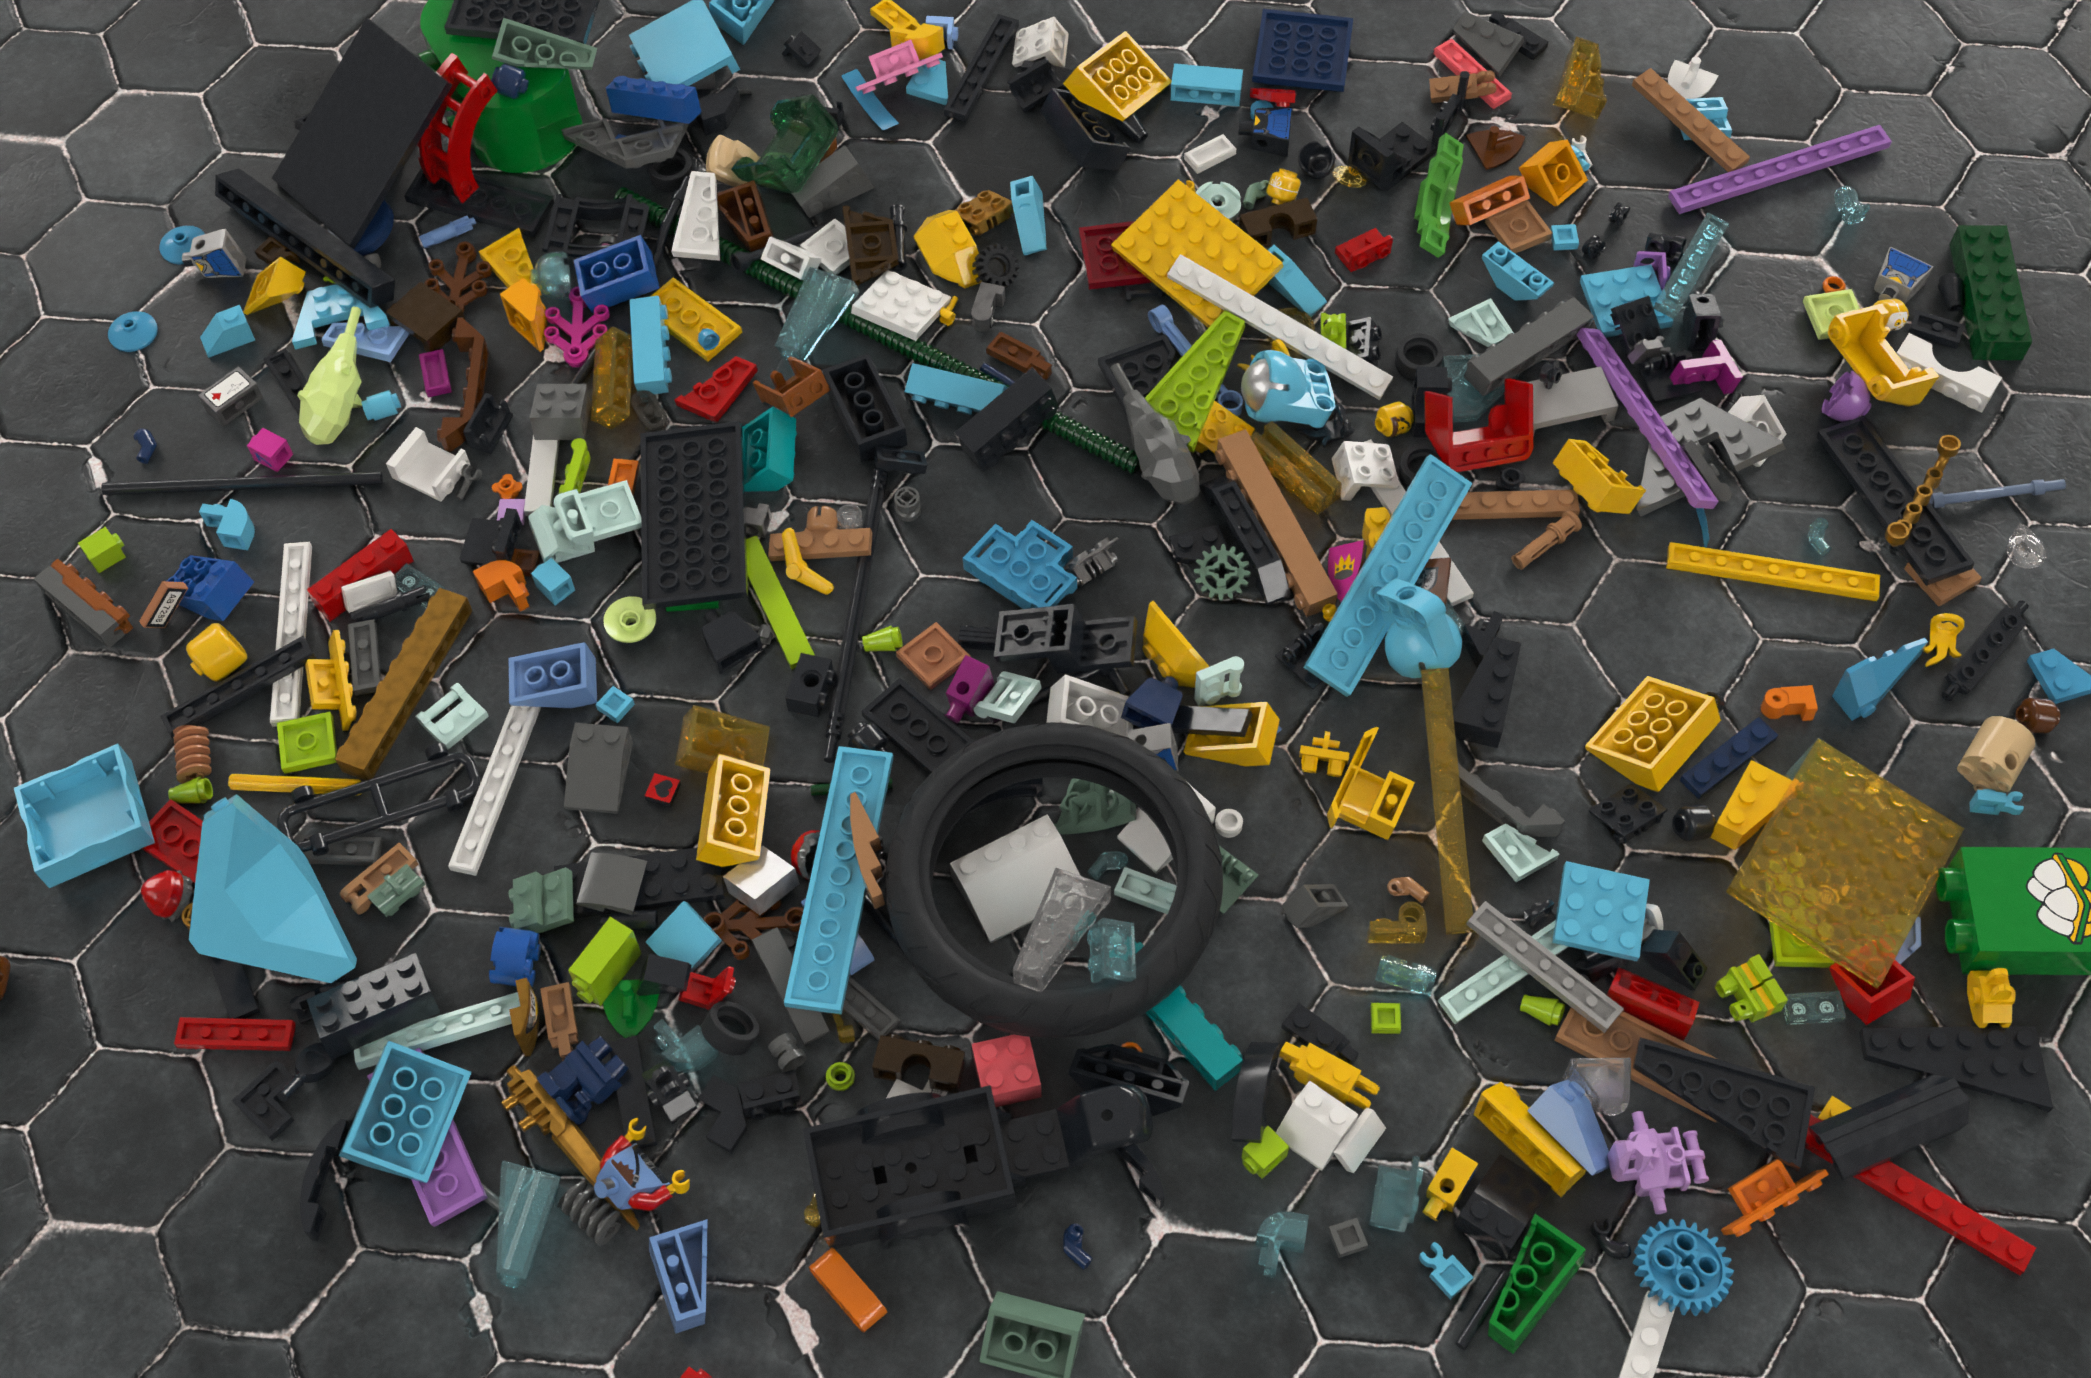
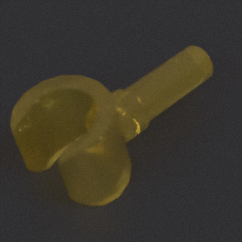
(845, 1033)
(811, 1213)

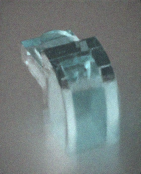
(685, 1053)
(1277, 1232)

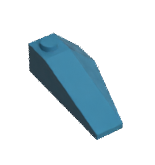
(1872, 679)

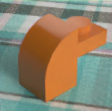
(500, 579)

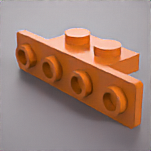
(1766, 1190)

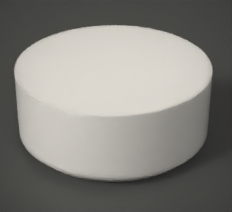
(1228, 823)

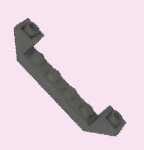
(1542, 823)

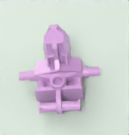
(1656, 1161)

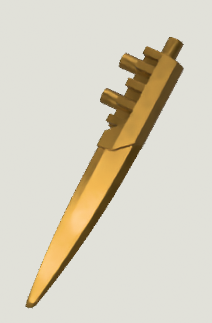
(548, 1115)

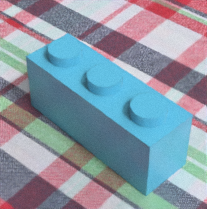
(1206, 84)

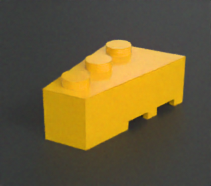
(1595, 480)
(1750, 805)

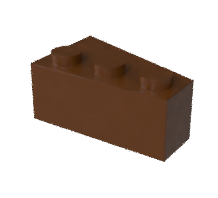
(745, 215)

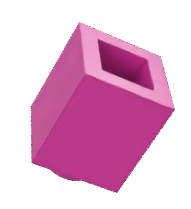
(270, 449)

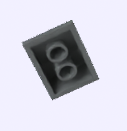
(597, 767)

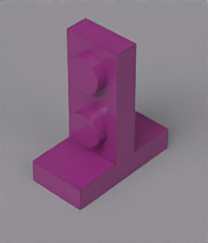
(1714, 364)

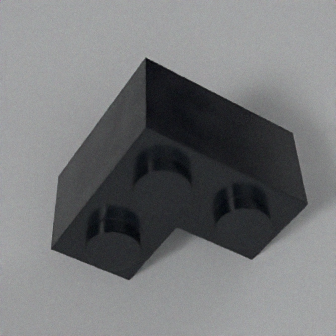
(1427, 379)

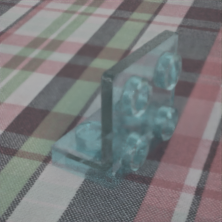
(1396, 1197)

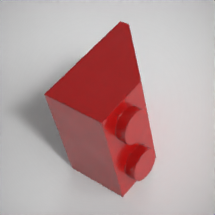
(1871, 1002)

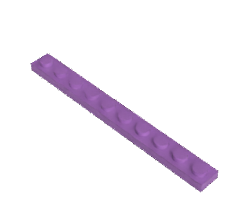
(1779, 169)
(1647, 419)

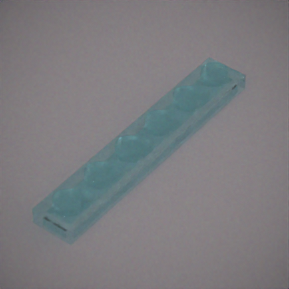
(1690, 266)

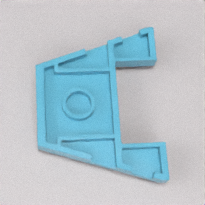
(329, 306)

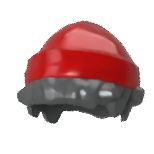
(804, 853)
(167, 894)

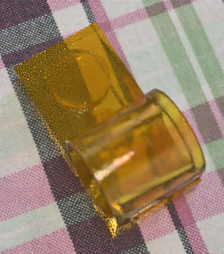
(1400, 930)

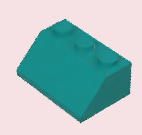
(769, 451)

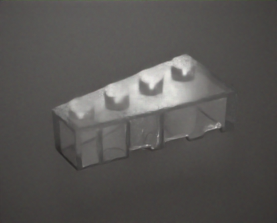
(1060, 922)

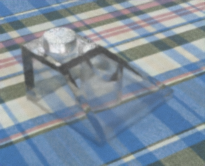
(1604, 1082)

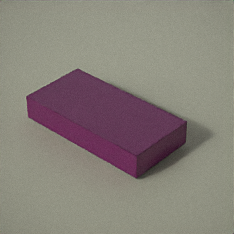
(435, 373)

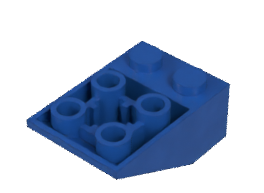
(212, 586)

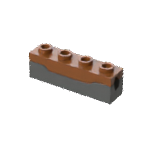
(84, 603)

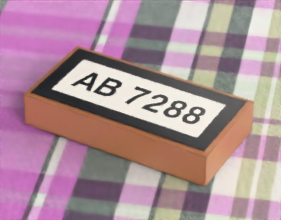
(163, 604)

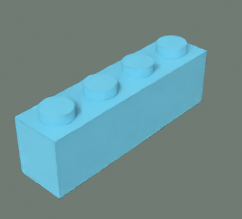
(649, 345)
(950, 389)

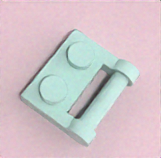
(1211, 684)
(1013, 701)
(456, 722)

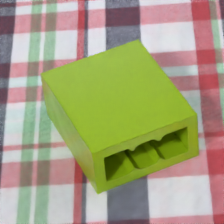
(604, 962)

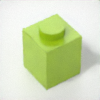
(102, 549)

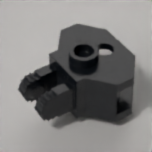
(668, 1090)

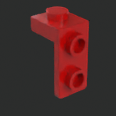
(706, 991)

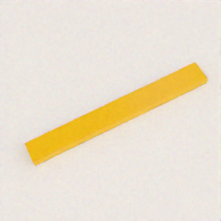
(1773, 571)

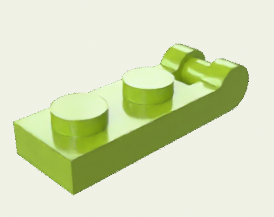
(577, 469)

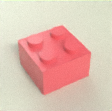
(1009, 1069)

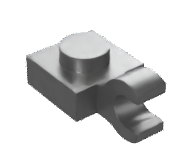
(1647, 348)

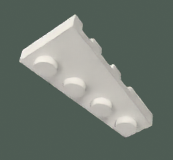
(698, 223)

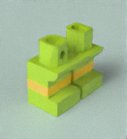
(1753, 990)

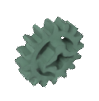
(1210, 572)

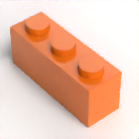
(1489, 200)

